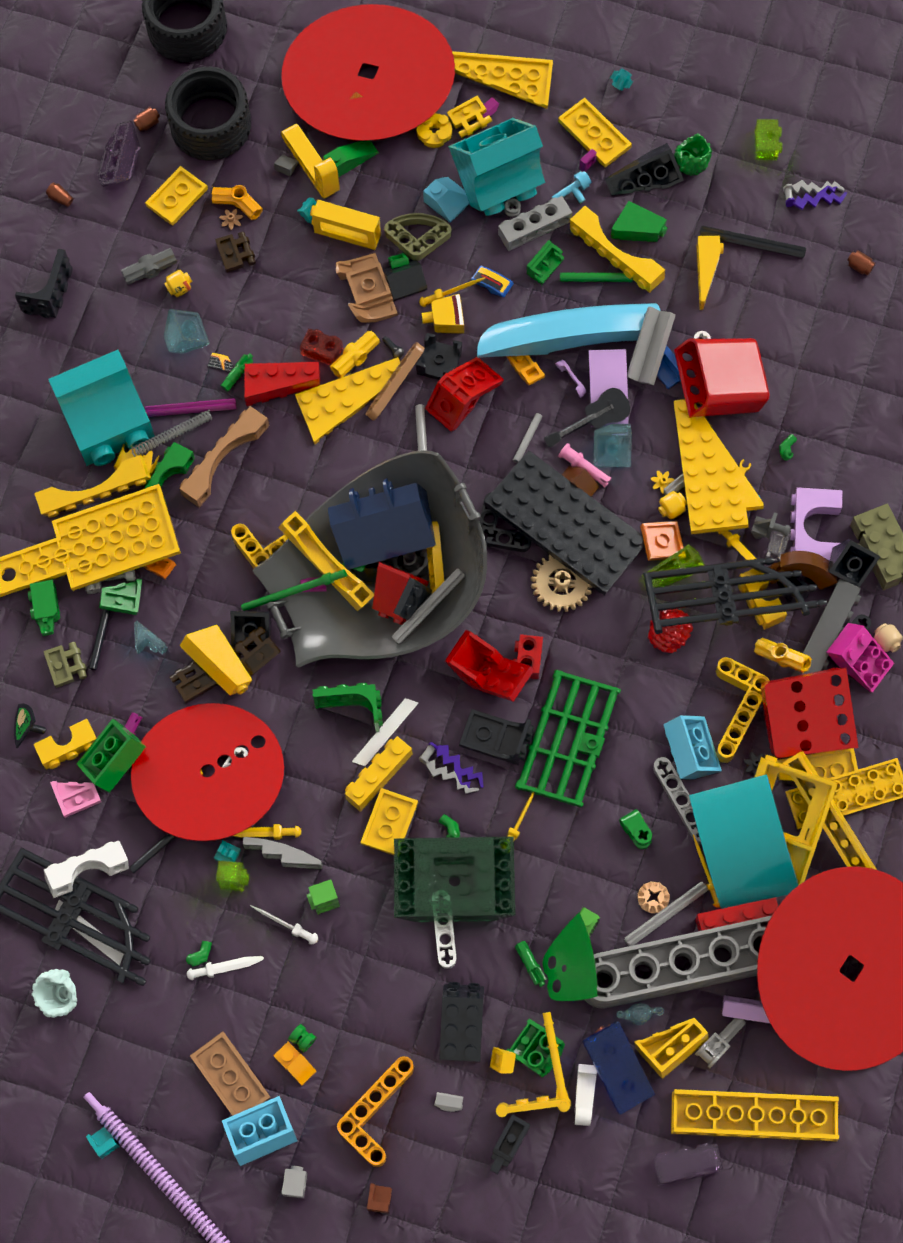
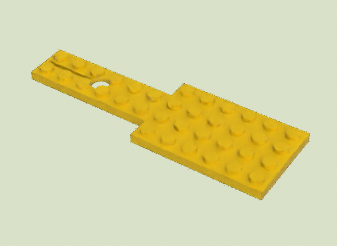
(98, 543)

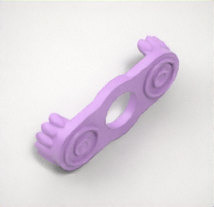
(562, 365)

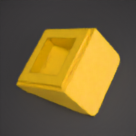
(502, 1060)

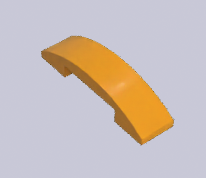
(526, 368)

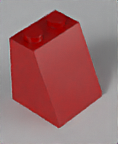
(389, 588)

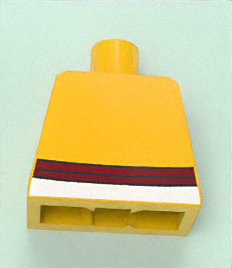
(446, 315)

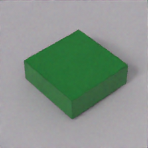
(398, 260)

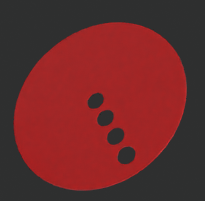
(198, 807)

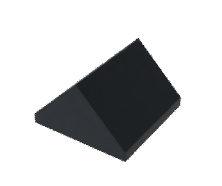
(405, 280)
(852, 562)
(245, 621)

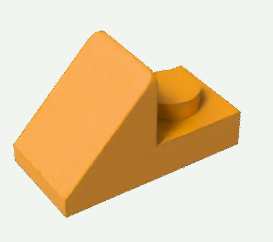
(295, 1063)

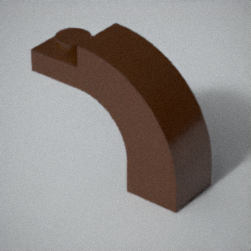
(811, 565)

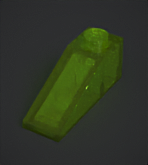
(682, 559)

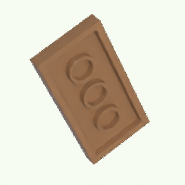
(229, 1075)

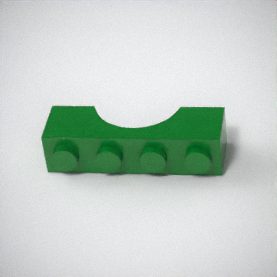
(175, 461)

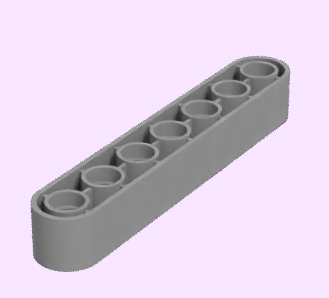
(660, 958)

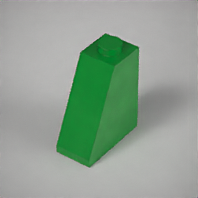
(638, 225)

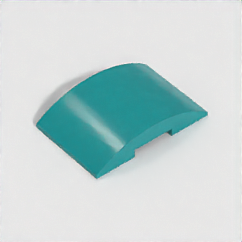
(743, 842)

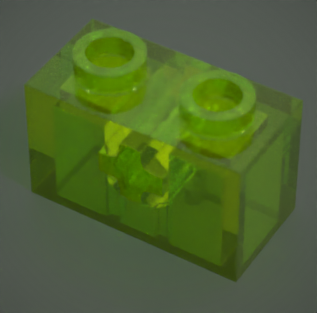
(767, 139)
(232, 876)

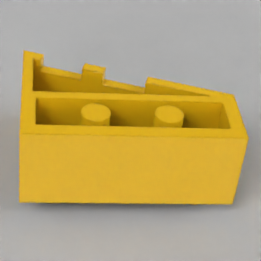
(671, 1047)

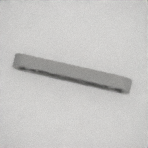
(673, 793)

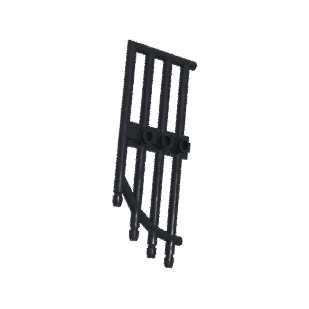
(722, 593)
(68, 913)

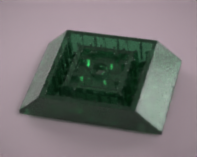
(427, 865)

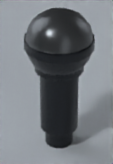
(397, 351)

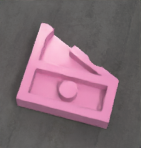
(75, 796)

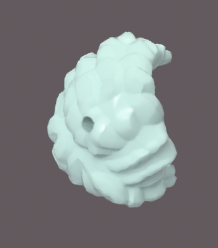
(54, 993)

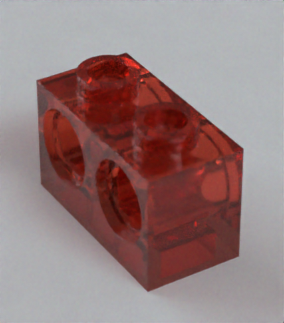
(319, 351)

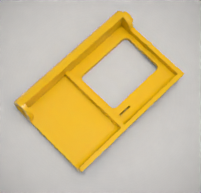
(802, 850)

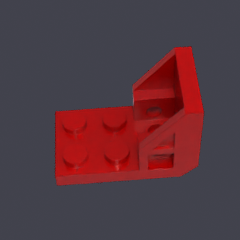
(460, 391)
(486, 668)

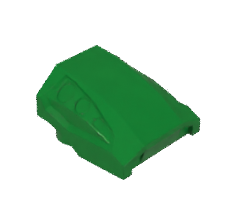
(533, 1050)

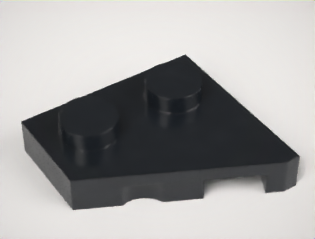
(411, 598)

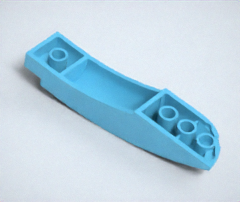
(563, 330)

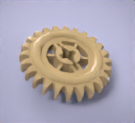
(550, 597)

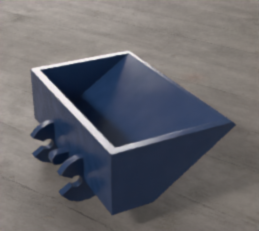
(382, 524)

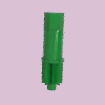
(236, 372)
(530, 963)

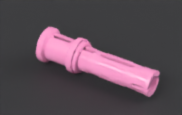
(577, 460)

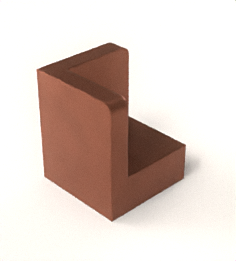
(379, 1198)

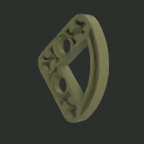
(415, 244)

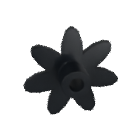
(753, 766)

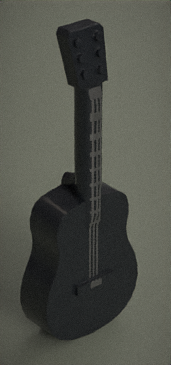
(609, 408)

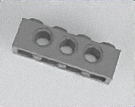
(531, 231)

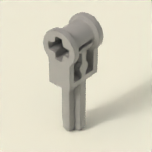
(717, 1044)

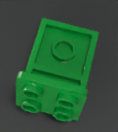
(346, 695)

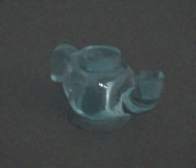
(640, 1013)

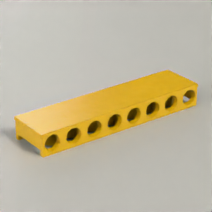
(754, 1115)

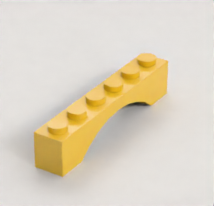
(644, 271)
(129, 473)
(303, 537)

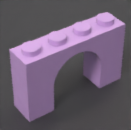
(807, 503)

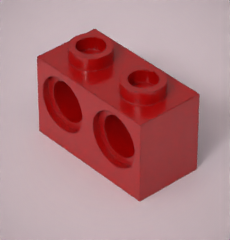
(533, 656)

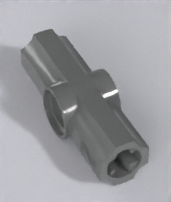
(149, 266)

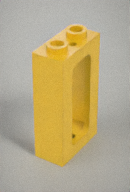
(346, 224)

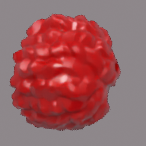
(672, 636)

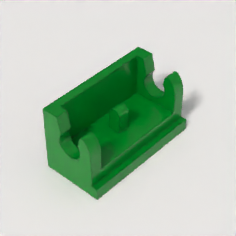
(545, 262)

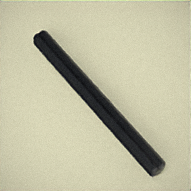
(753, 241)

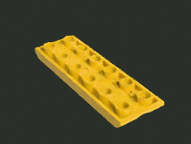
(854, 793)

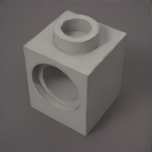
(294, 1182)

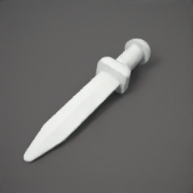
(296, 931)
(212, 969)

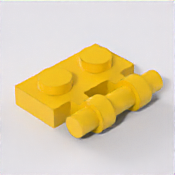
(467, 112)

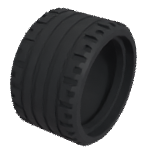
(189, 43)
(204, 84)

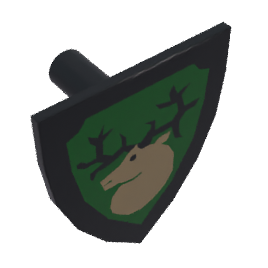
(24, 723)

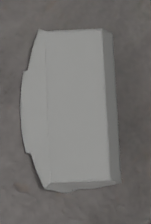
(448, 1102)

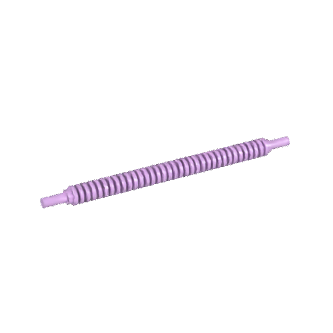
(135, 1148)

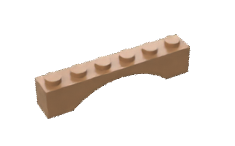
(247, 428)

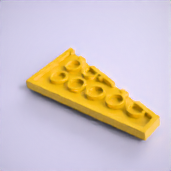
(516, 76)
(340, 399)

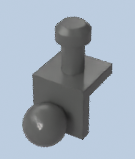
(764, 527)

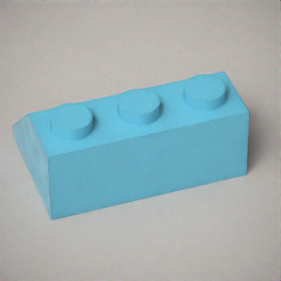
(692, 747)
(259, 1131)

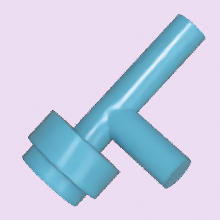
(582, 181)

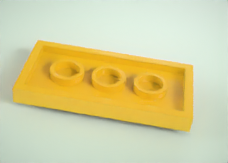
(594, 132)

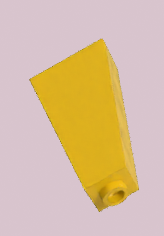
(217, 659)

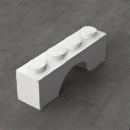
(108, 858)

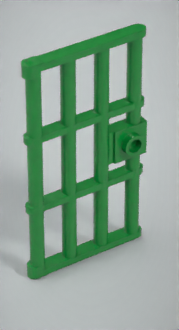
(583, 742)

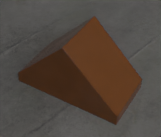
(581, 479)

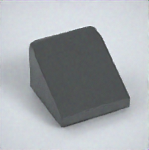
(285, 165)

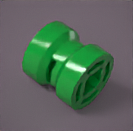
(302, 1038)

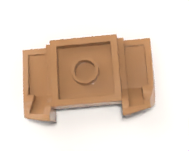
(368, 288)

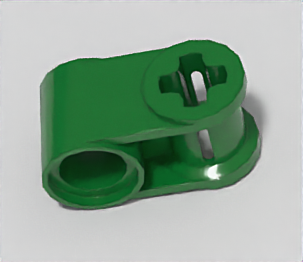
(635, 826)

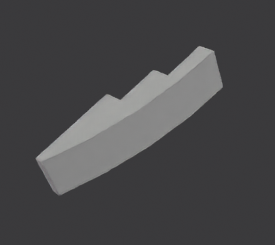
(289, 855)

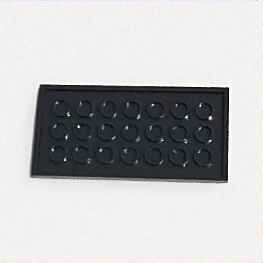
(566, 522)

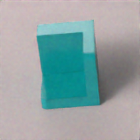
(102, 1142)

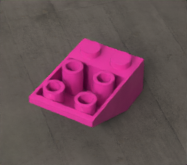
(860, 655)

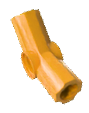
(245, 203)

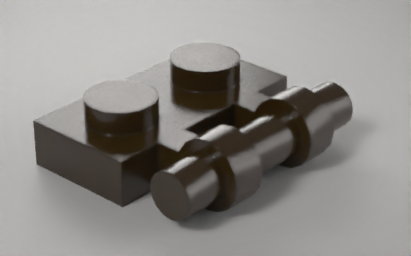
(229, 251)
(260, 655)
(195, 685)

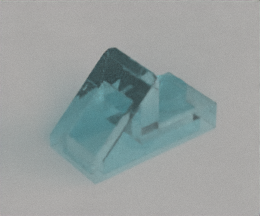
(145, 638)

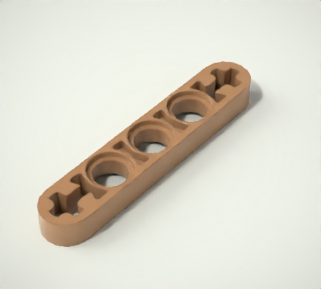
(395, 381)

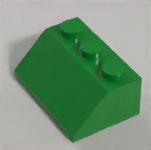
(110, 755)

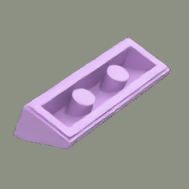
(744, 1009)

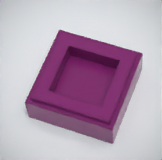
(587, 160)

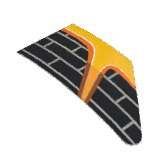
(221, 362)

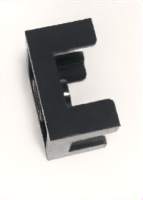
(438, 357)

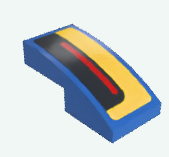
(495, 282)

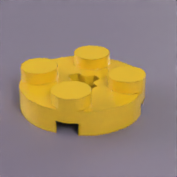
(441, 136)

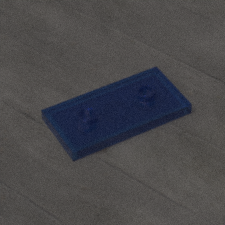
(618, 1067)

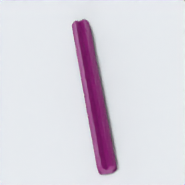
(190, 407)

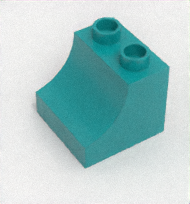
(499, 165)
(102, 408)

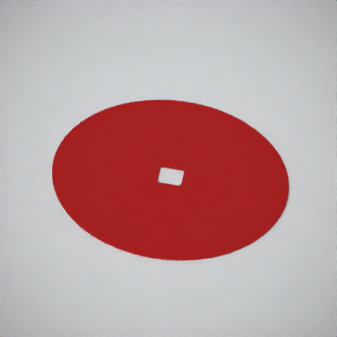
(406, 91)
(800, 963)

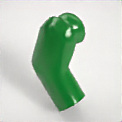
(785, 447)
(453, 826)
(201, 956)

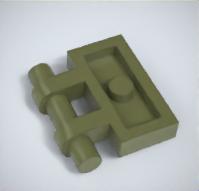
(59, 666)

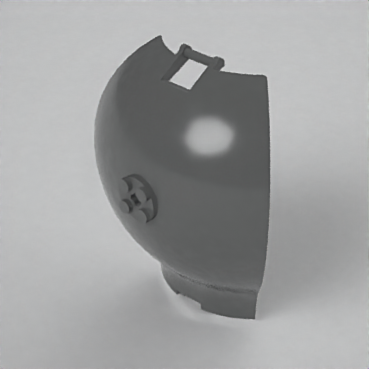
(328, 623)

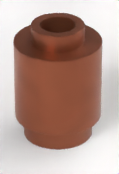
(146, 119)
(861, 262)

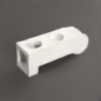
(585, 1094)

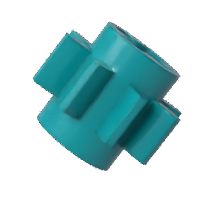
(621, 79)

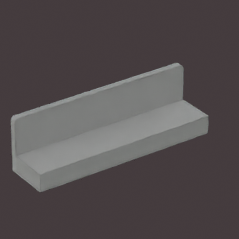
(650, 346)

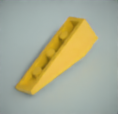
(708, 256)

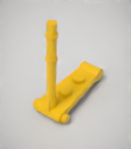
(562, 1100)

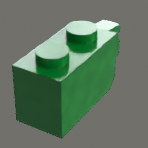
(45, 605)

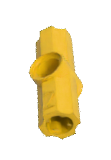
(354, 354)
(774, 652)

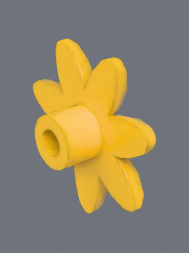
(662, 481)

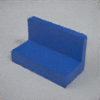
(668, 370)

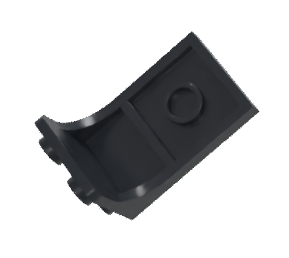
(49, 299)
(496, 737)
(461, 1022)

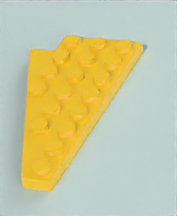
(712, 480)

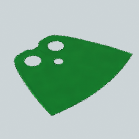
(575, 951)

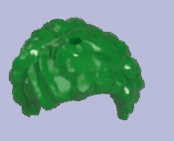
(693, 155)

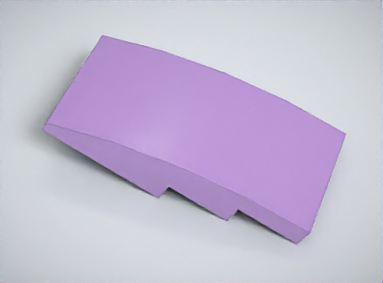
(607, 371)

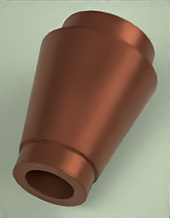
(59, 194)

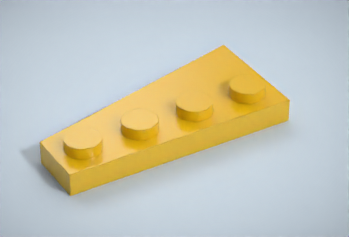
(828, 763)

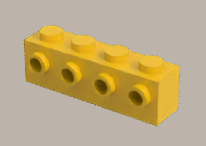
(377, 775)

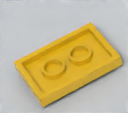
(176, 195)
(389, 821)

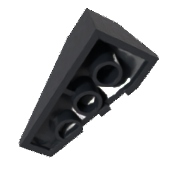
(648, 172)

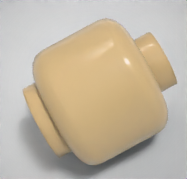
(888, 637)

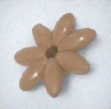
(231, 219)

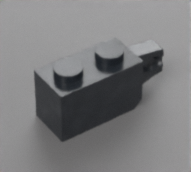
(509, 1143)

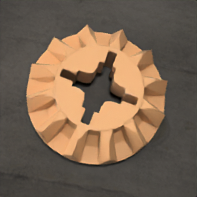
(653, 906)

